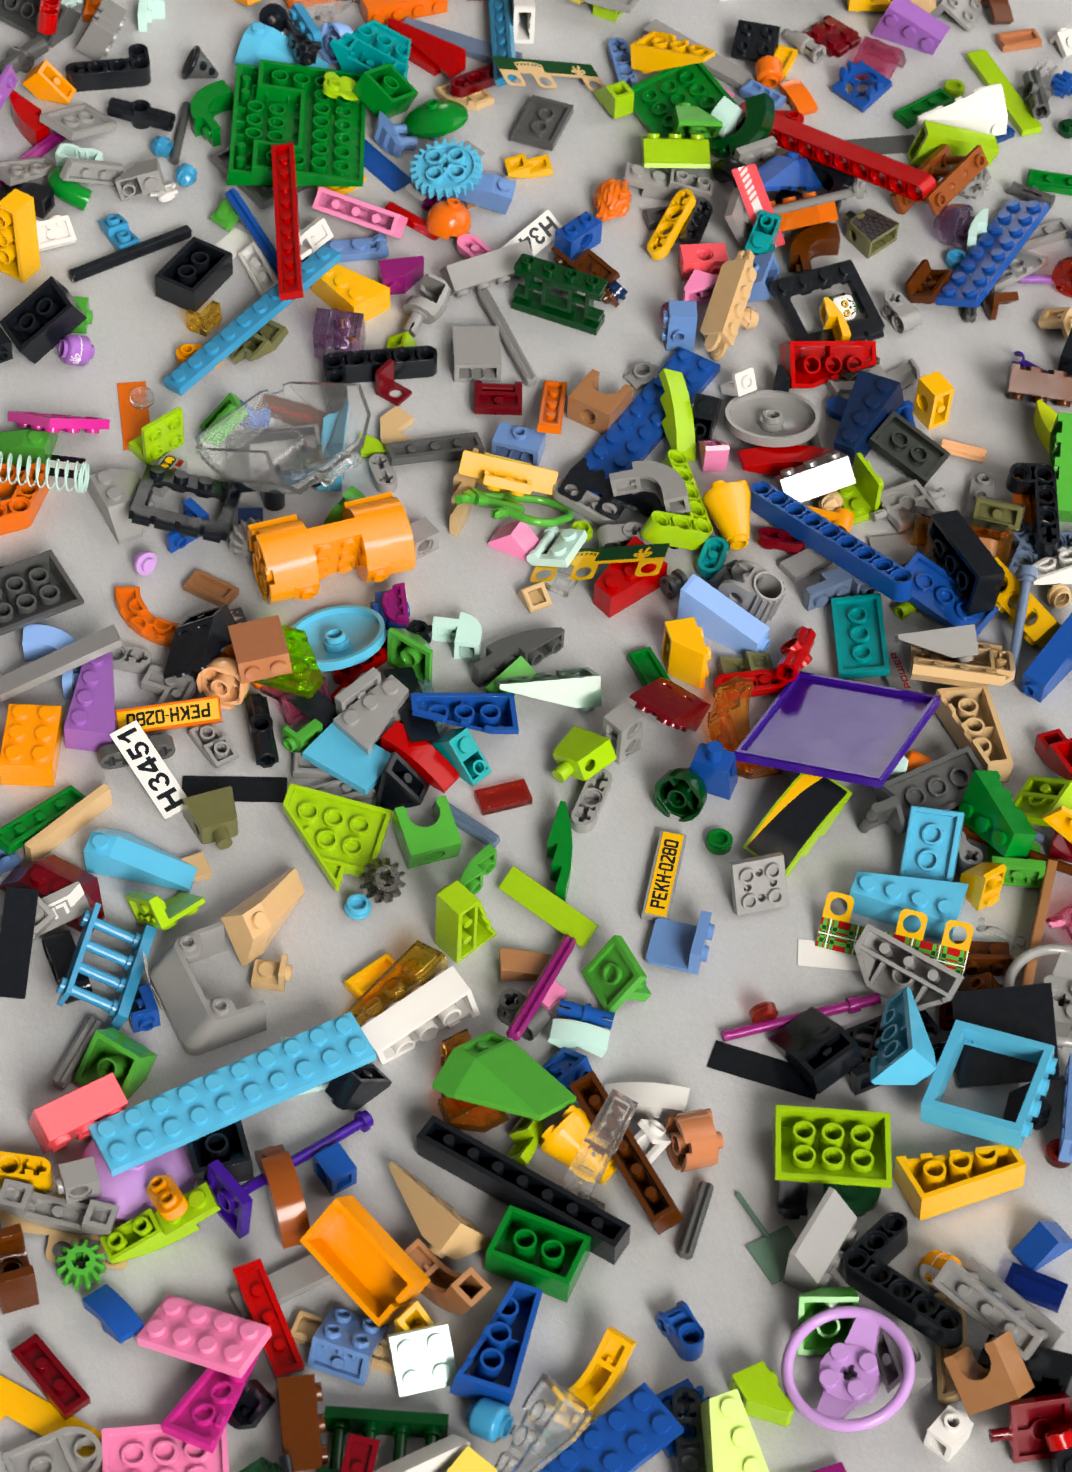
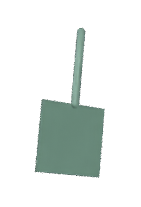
(771, 1250)

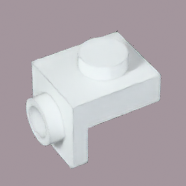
(1064, 41)
(742, 383)
(652, 1138)

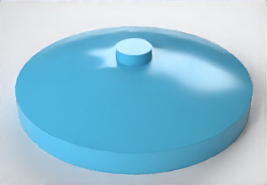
(343, 635)

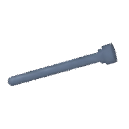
(1027, 575)

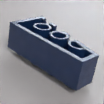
(868, 407)

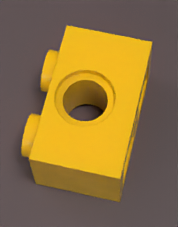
(933, 400)

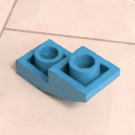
(118, 231)

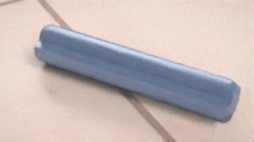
(473, 827)

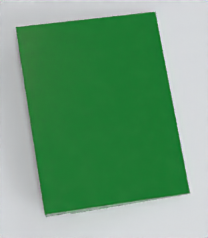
(287, 105)

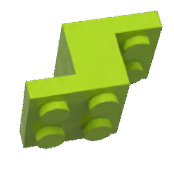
(1043, 795)

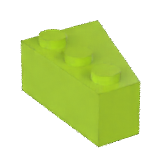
(460, 922)

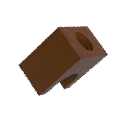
(17, 1276)

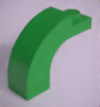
(207, 104)

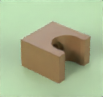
(594, 408)
(985, 1387)

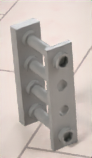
(997, 1306)

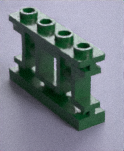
(554, 307)

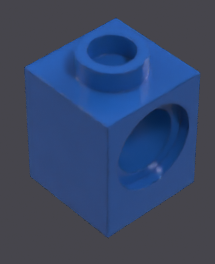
(335, 1168)

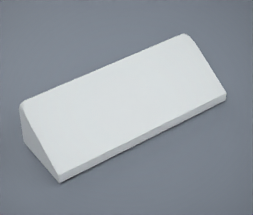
(258, 268)
(430, 1458)

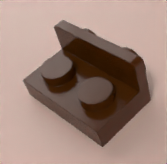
(988, 957)

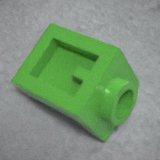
(303, 738)

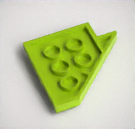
(336, 830)

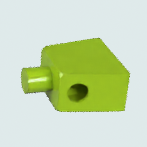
(582, 755)

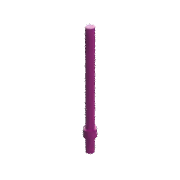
(851, 1005)

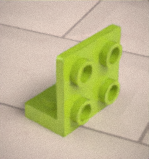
(159, 437)
(865, 493)
(160, 914)

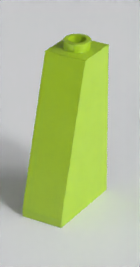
(959, 140)

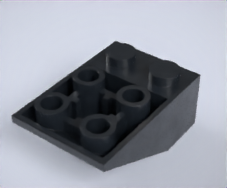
(198, 641)
(817, 1048)

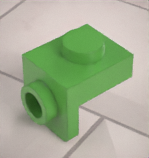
(225, 216)

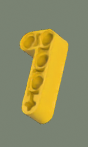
(27, 1169)

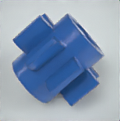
(1062, 84)

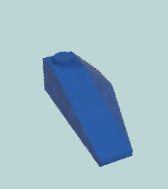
(789, 173)

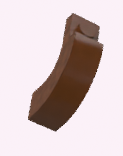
(811, 243)

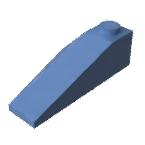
(493, 192)

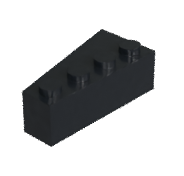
(966, 561)

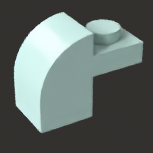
(730, 115)
(463, 632)

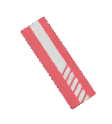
(754, 194)

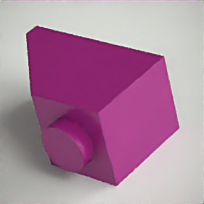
(400, 273)

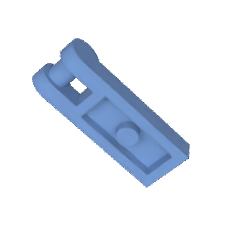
(361, 248)

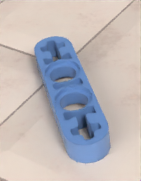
(621, 67)

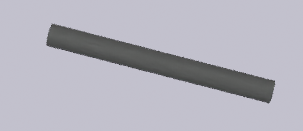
(180, 133)

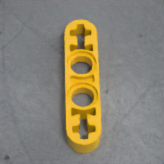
(681, 204)

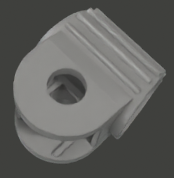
(758, 593)

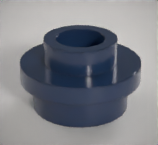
(617, 290)

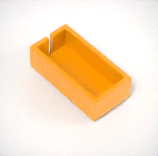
(364, 1260)

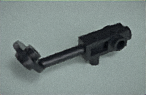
(299, 43)

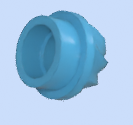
(161, 146)
(186, 175)

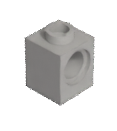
(425, 537)
(78, 1180)

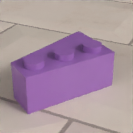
(911, 27)

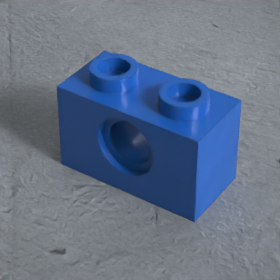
(578, 235)

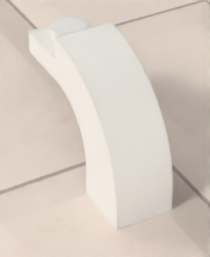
(314, 236)

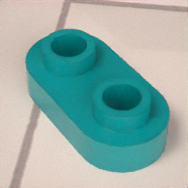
(712, 556)

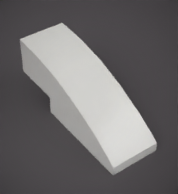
(653, 1099)

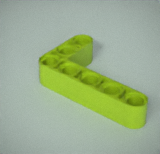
(685, 529)

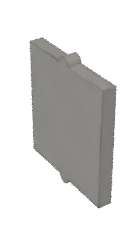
(895, 547)

